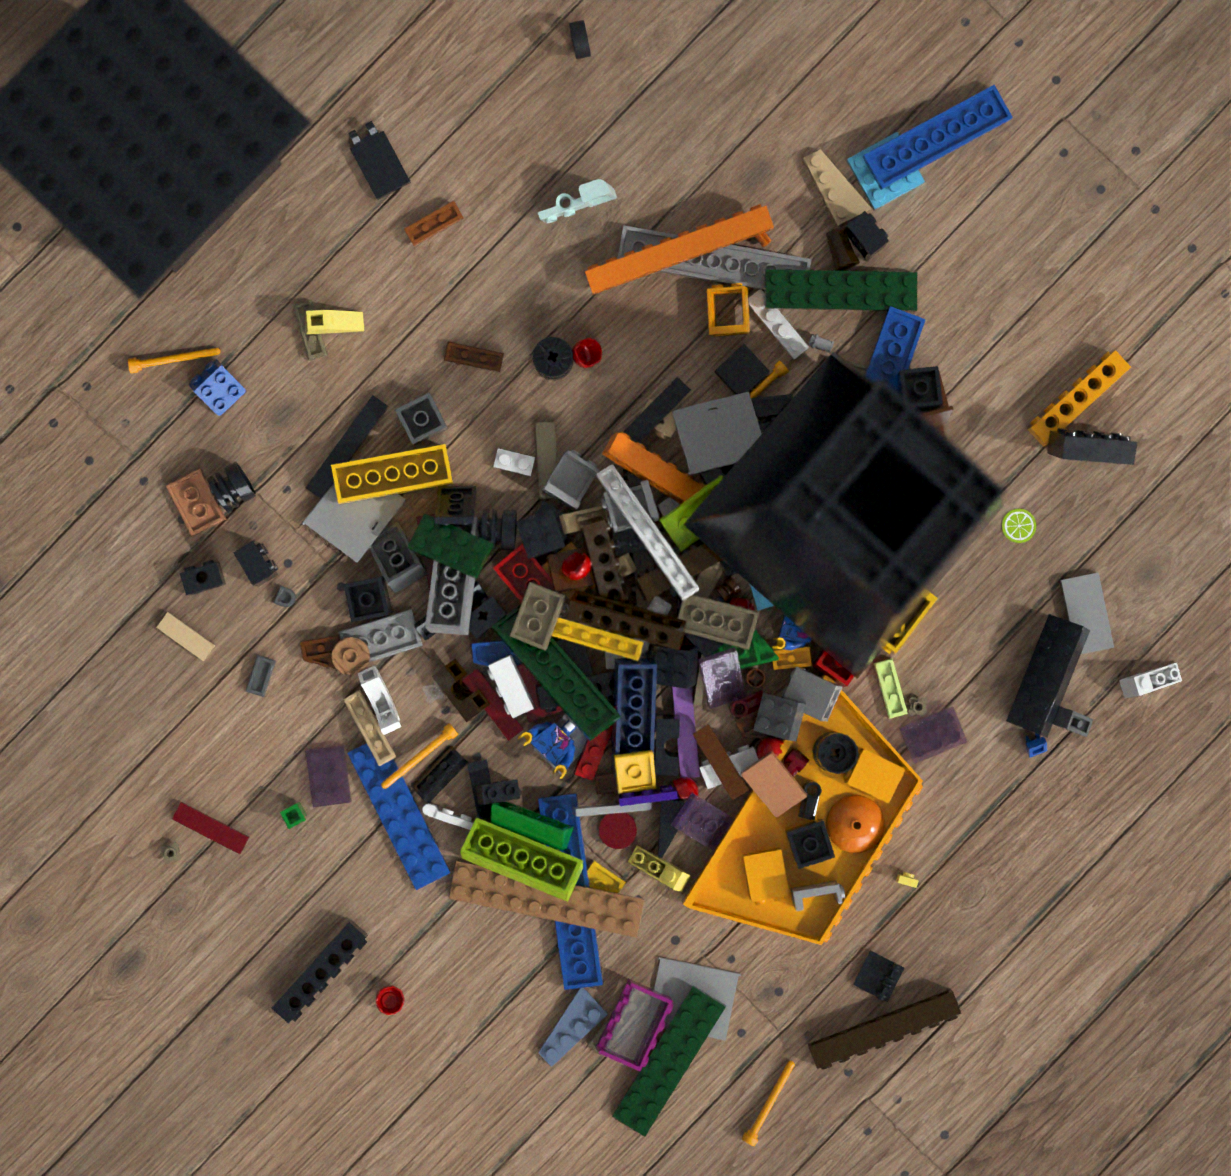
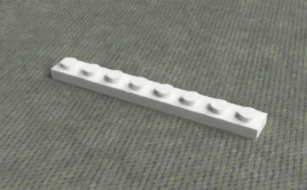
(647, 532)

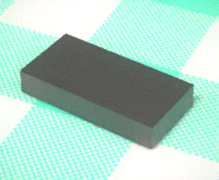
(260, 675)

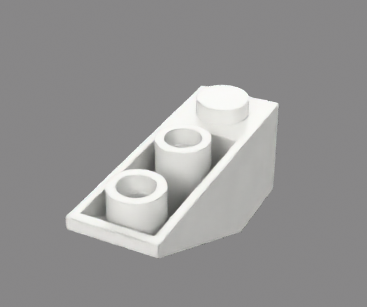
(1150, 680)

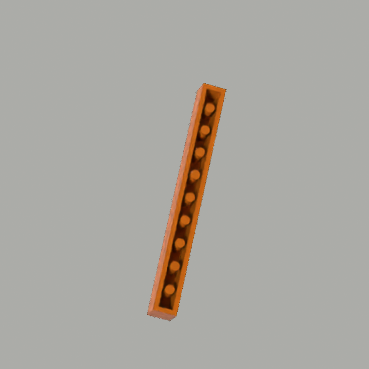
(679, 250)

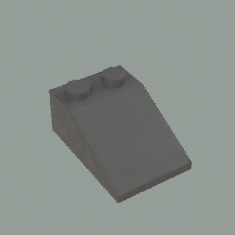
(395, 560)

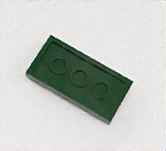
(450, 546)

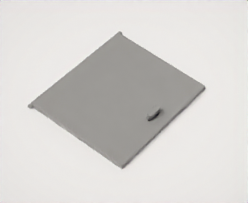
(717, 435)
(352, 525)
(678, 977)

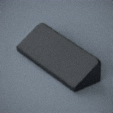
(440, 774)
(478, 775)

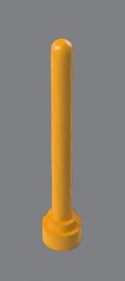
(136, 364)
(778, 371)
(448, 733)
(751, 1135)

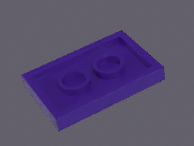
(665, 792)

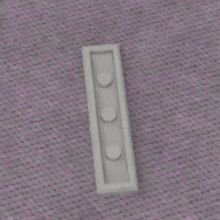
(608, 809)

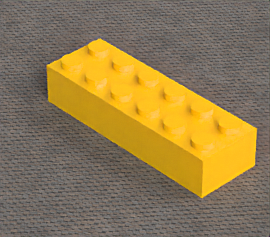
(391, 474)

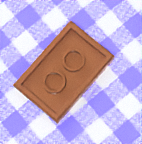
(196, 502)
(773, 784)

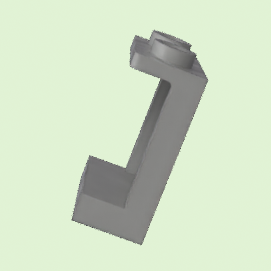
(570, 479)
(644, 496)
(813, 691)
(816, 890)

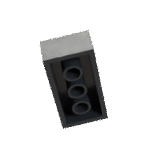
(1092, 446)

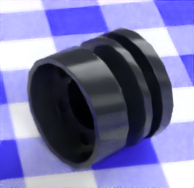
(547, 368)
(231, 487)
(499, 529)
(845, 756)

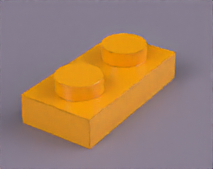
(791, 659)

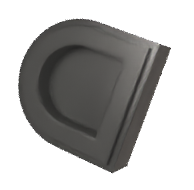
(285, 597)

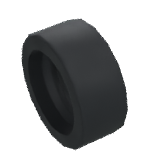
(580, 39)

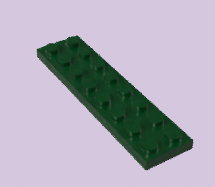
(840, 290)
(561, 680)
(669, 1061)

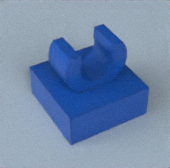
(1036, 746)

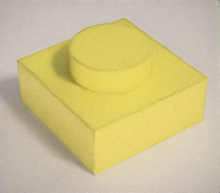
(907, 879)

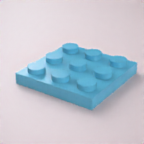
(870, 187)

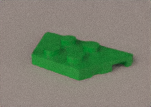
(757, 654)

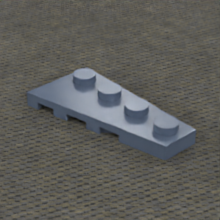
(578, 1020)

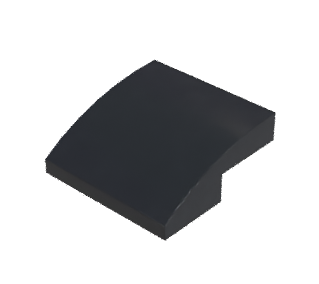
(742, 370)

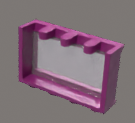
(634, 1025)

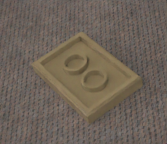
(537, 616)

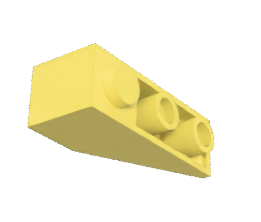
(333, 321)
(659, 869)

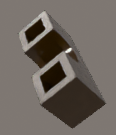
(450, 681)

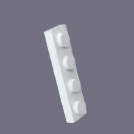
(778, 325)

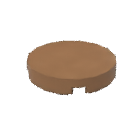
(350, 655)

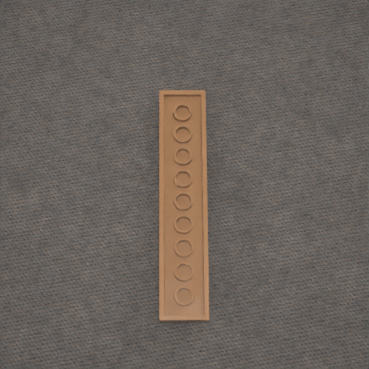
(585, 907)

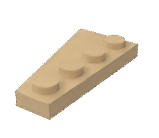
(838, 194)

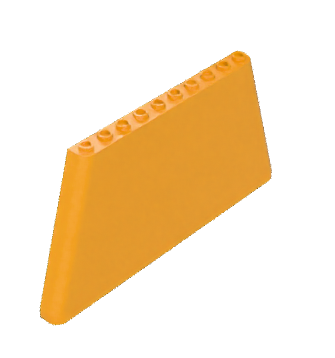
(723, 882)

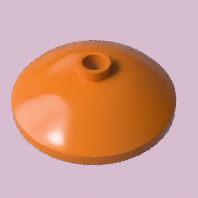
(852, 810)

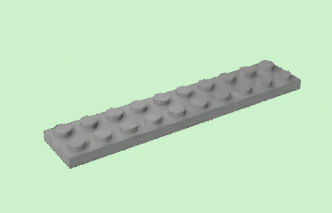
(723, 265)

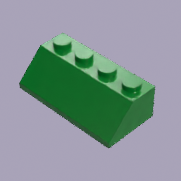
(531, 825)

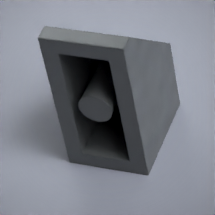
(1073, 721)

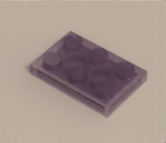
(722, 678)
(933, 735)
(328, 776)
(702, 821)

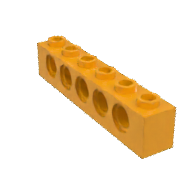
(1117, 368)

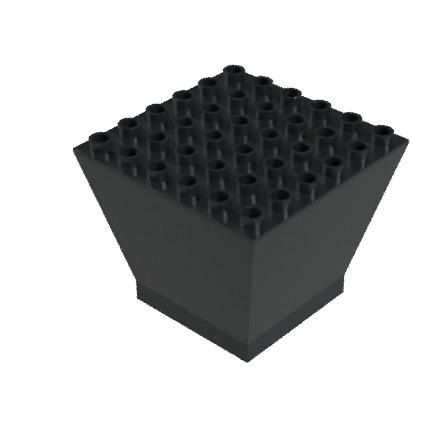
(142, 133)
(847, 512)

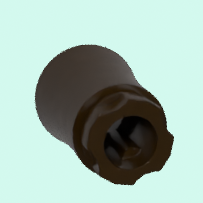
(841, 250)

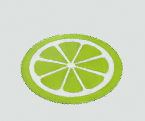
(1019, 525)

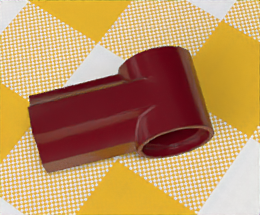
(750, 704)
(795, 761)

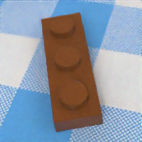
(433, 223)

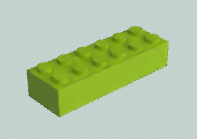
(522, 859)

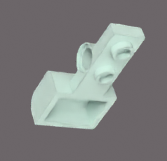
(591, 194)

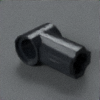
(809, 804)

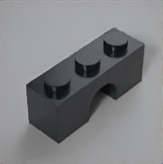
(666, 728)

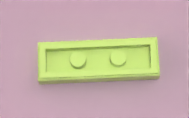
(890, 688)

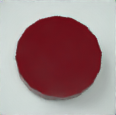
(617, 830)

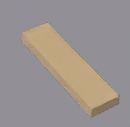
(369, 728)

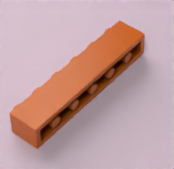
(650, 467)

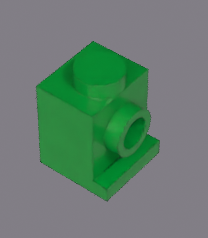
(294, 815)

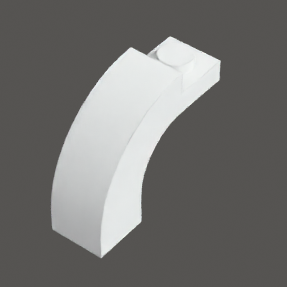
(380, 699)

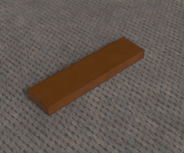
(720, 762)

